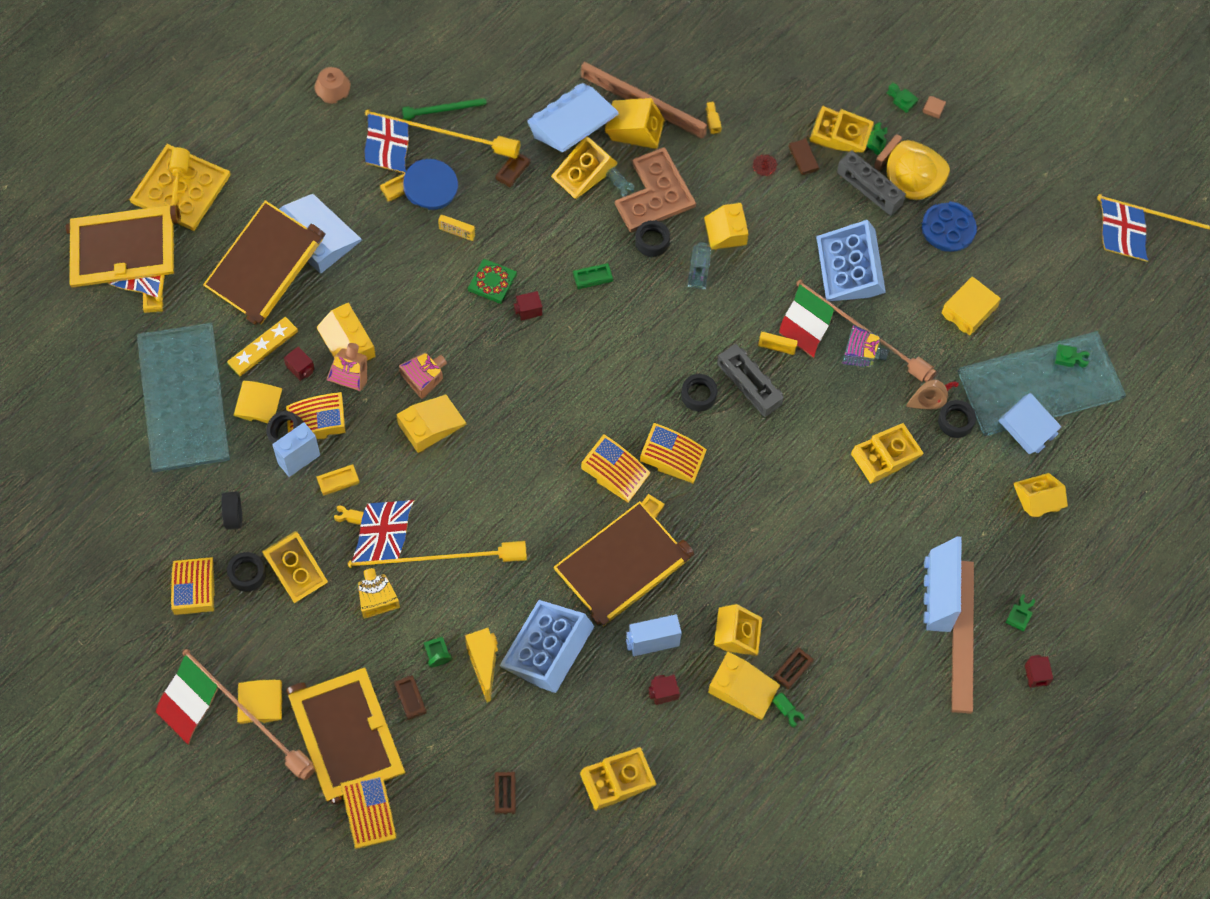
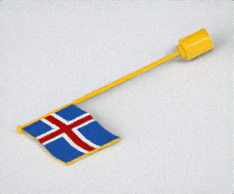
(389, 141)
(1126, 227)

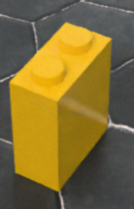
(970, 306)

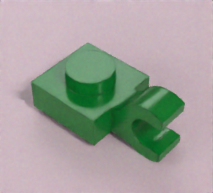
(903, 99)

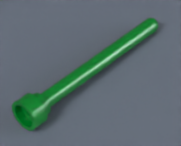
(409, 113)

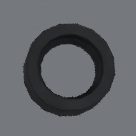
(652, 251)
(702, 380)
(963, 407)
(278, 420)
(231, 510)
(249, 585)

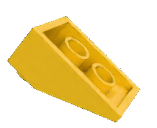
(583, 168)
(429, 421)
(295, 566)
(481, 650)
(743, 686)

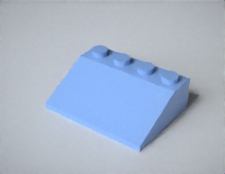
(571, 118)
(338, 237)
(851, 262)
(943, 586)
(547, 645)

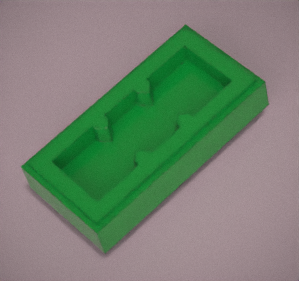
(592, 276)

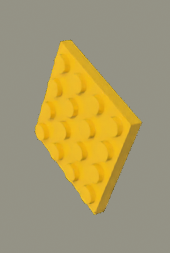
(194, 192)

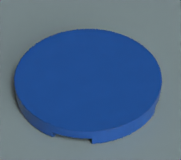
(430, 184)
(949, 226)

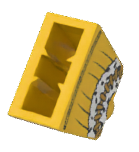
(376, 594)

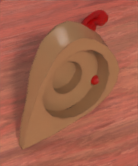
(931, 395)

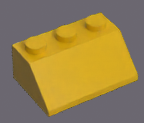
(343, 327)

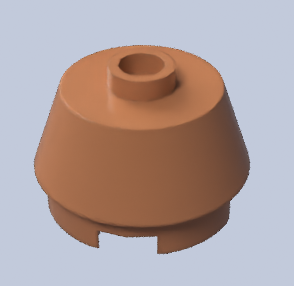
(332, 85)

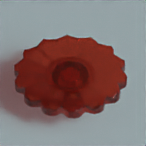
(764, 165)

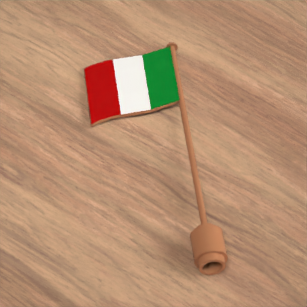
(810, 318)
(190, 698)

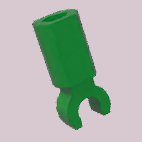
(787, 709)

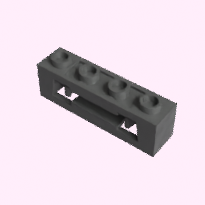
(871, 183)
(731, 362)

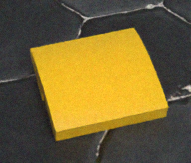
(257, 401)
(261, 699)

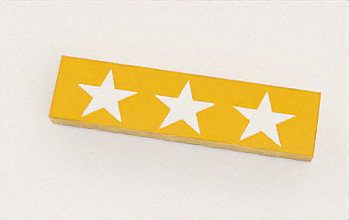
(262, 346)

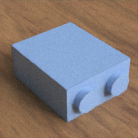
(1030, 424)
(296, 449)
(654, 635)

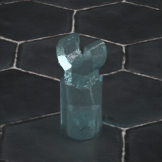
(619, 181)

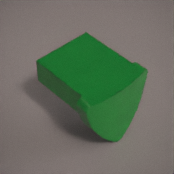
(437, 652)

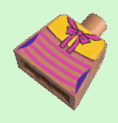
(349, 368)
(423, 373)

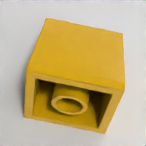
(637, 123)

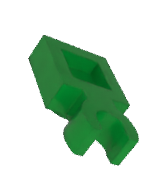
(876, 139)
(1068, 356)
(1020, 614)

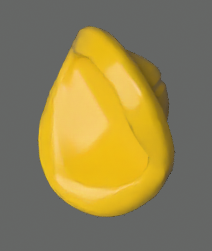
(917, 170)

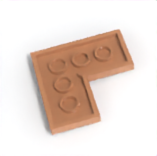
(664, 192)

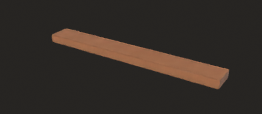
(629, 92)
(963, 645)

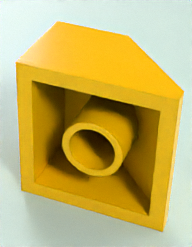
(727, 227)
(1041, 494)
(738, 630)

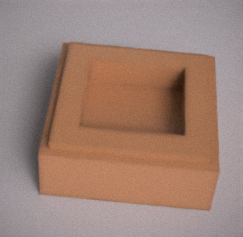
(934, 107)

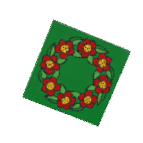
(492, 281)

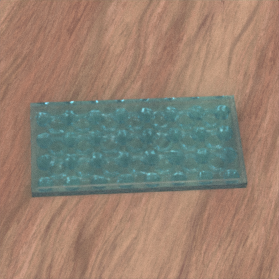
(1002, 381)
(182, 397)

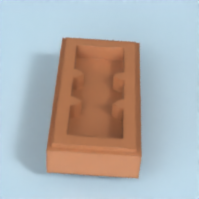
(883, 157)

